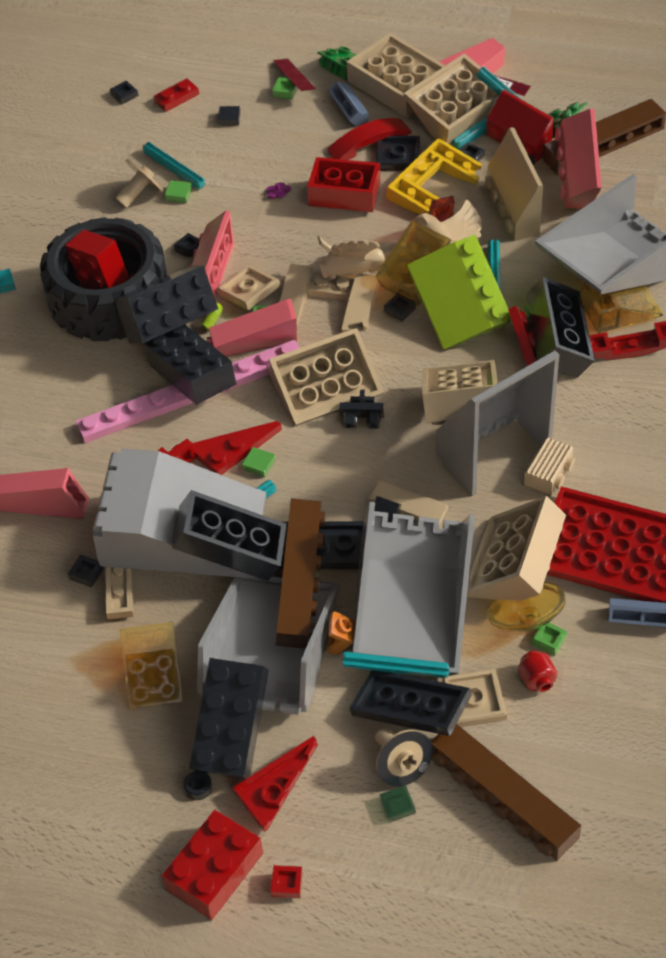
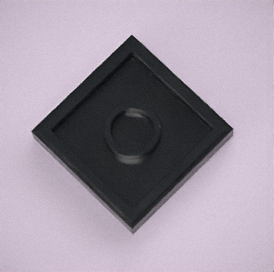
(397, 152)

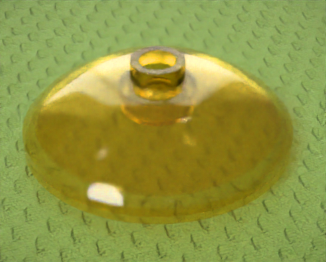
(527, 613)

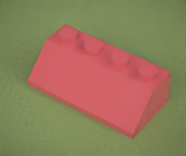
(578, 159)
(215, 249)

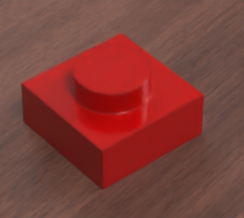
(286, 881)

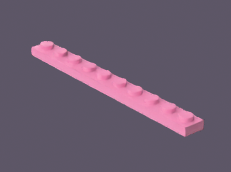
(169, 398)

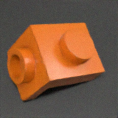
(340, 633)

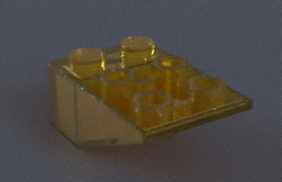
(618, 307)
(151, 665)

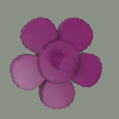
(278, 190)

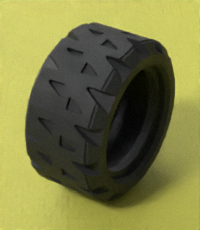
(90, 311)

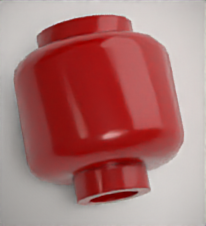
(537, 671)

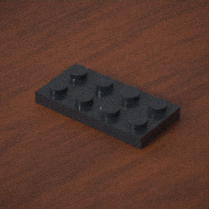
(339, 545)
(411, 702)

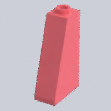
(486, 54)
(256, 330)
(43, 493)

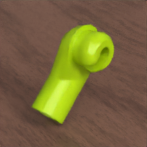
(212, 318)

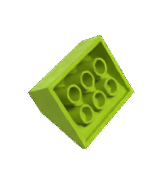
(459, 292)

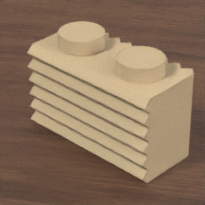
(549, 466)

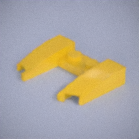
(407, 187)

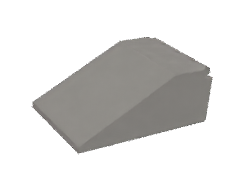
(609, 243)
(523, 396)
(142, 509)
(412, 587)
(246, 633)

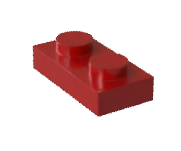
(176, 95)

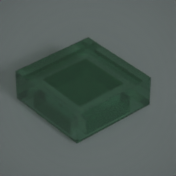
(397, 803)

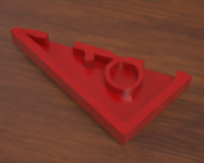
(526, 339)
(227, 450)
(269, 787)

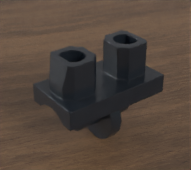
(362, 407)

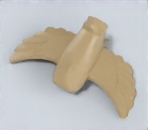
(461, 225)
(350, 258)

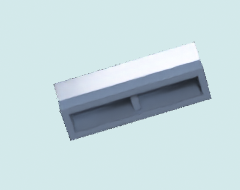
(349, 103)
(637, 612)

